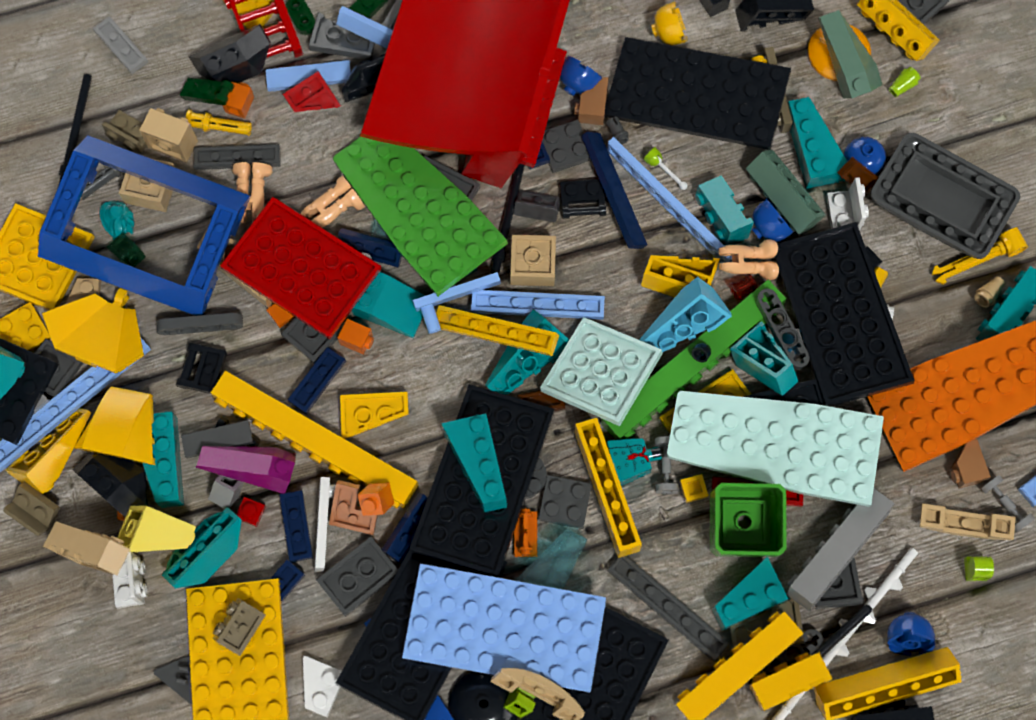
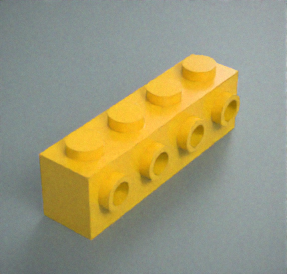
(900, 26)

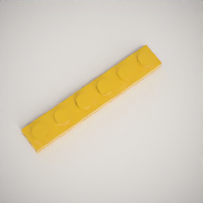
(497, 330)

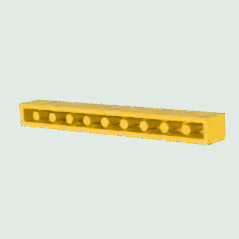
(311, 437)

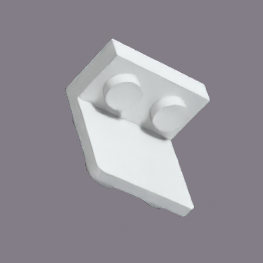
(847, 206)
(129, 584)

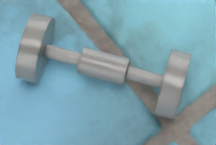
(665, 488)
(1007, 503)

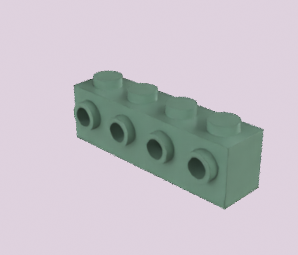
(785, 191)

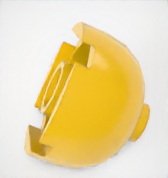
(669, 25)

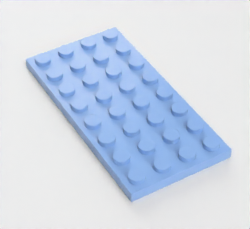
(504, 623)

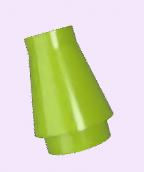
(906, 80)

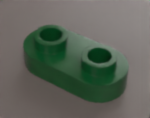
(299, 14)

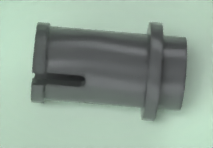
(617, 130)

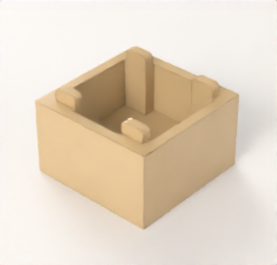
(168, 134)
(144, 193)
(533, 260)

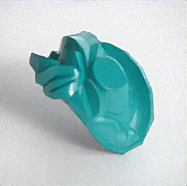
(116, 218)

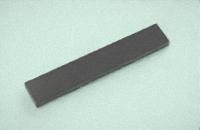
(668, 607)

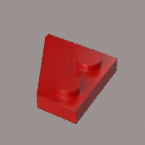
(311, 95)

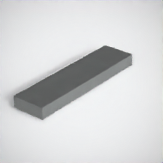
(226, 156)

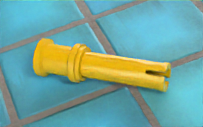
(207, 119)

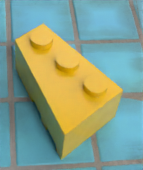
(672, 274)
(789, 680)

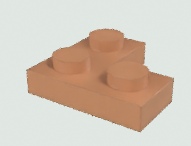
(346, 512)

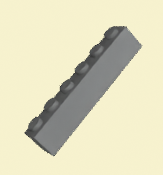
(838, 551)

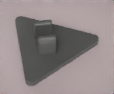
(177, 677)

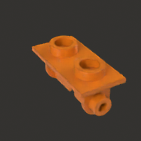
(526, 534)

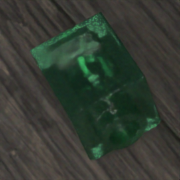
(126, 250)

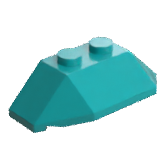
(213, 544)

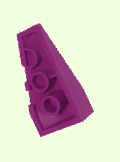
(258, 466)

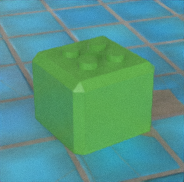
(767, 514)

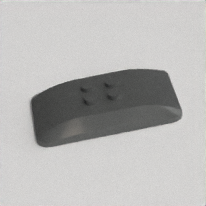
(945, 196)

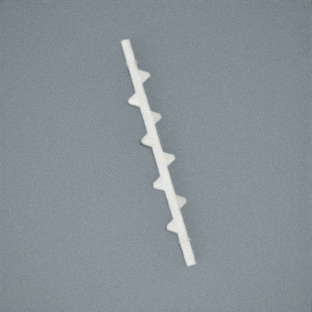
(874, 596)

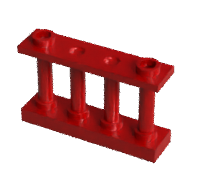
(283, 25)

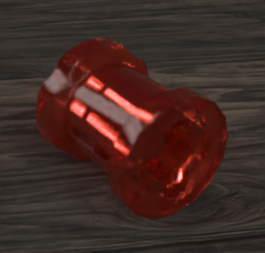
(743, 287)

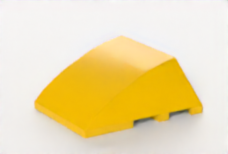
(121, 426)

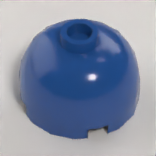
(577, 77)
(868, 152)
(769, 223)
(909, 634)

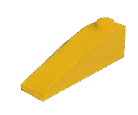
(46, 462)

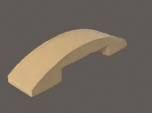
(966, 523)
(565, 705)

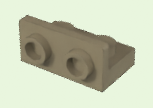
(126, 130)
(32, 509)
(238, 626)

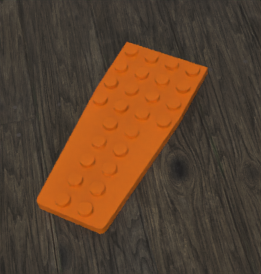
(960, 396)

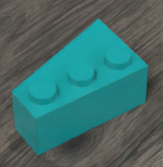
(723, 211)
(764, 360)
(751, 597)

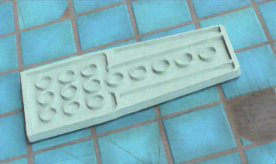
(779, 442)

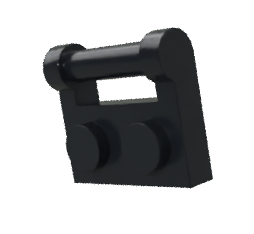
(579, 193)
(208, 370)

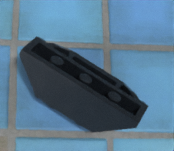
(235, 57)
(362, 79)
(115, 479)

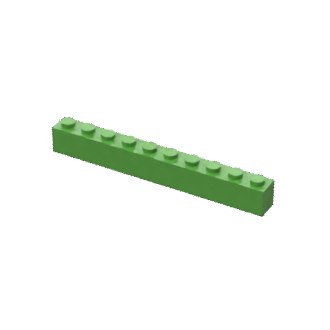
(685, 369)

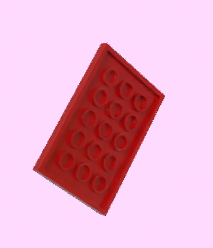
(301, 267)

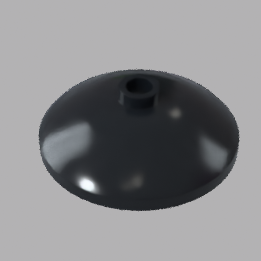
(470, 691)

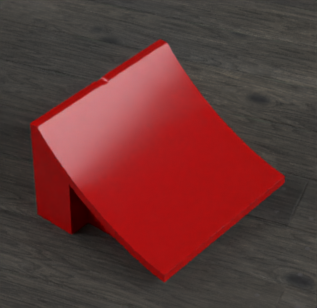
(470, 81)

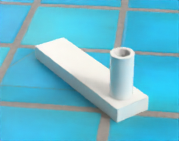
(326, 491)

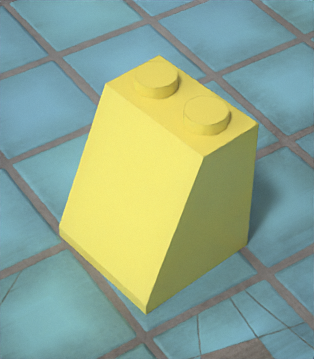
(154, 531)

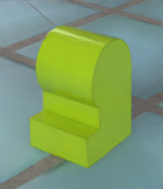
(978, 568)
(521, 698)

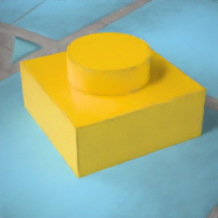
(693, 488)

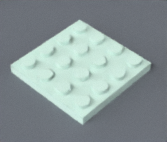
(601, 371)

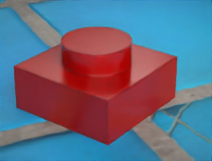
(250, 511)

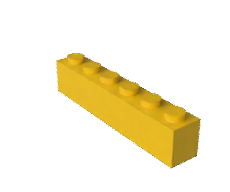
(607, 488)
(739, 668)
(887, 684)

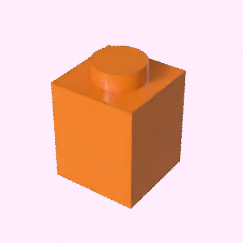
(239, 100)
(355, 336)
(376, 499)

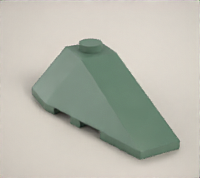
(851, 61)

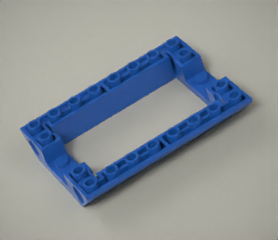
(202, 279)

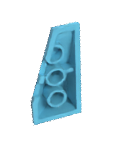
(689, 313)

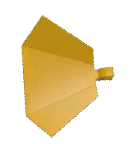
(97, 331)

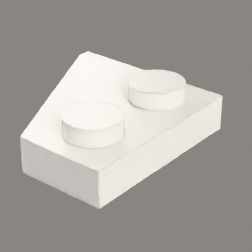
(319, 686)

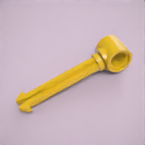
(1008, 244)

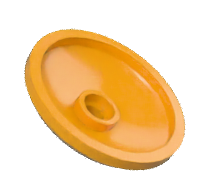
(819, 54)

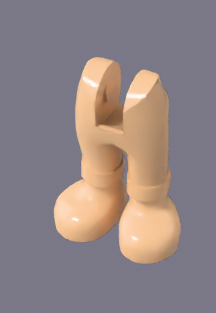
(259, 171)
(328, 215)
(766, 250)

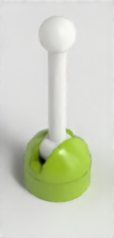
(654, 158)

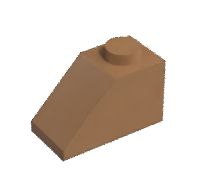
(592, 104)
(969, 466)

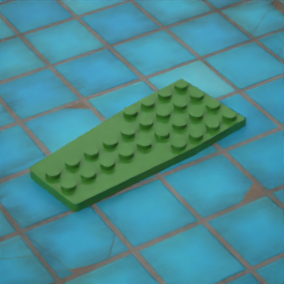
(420, 211)

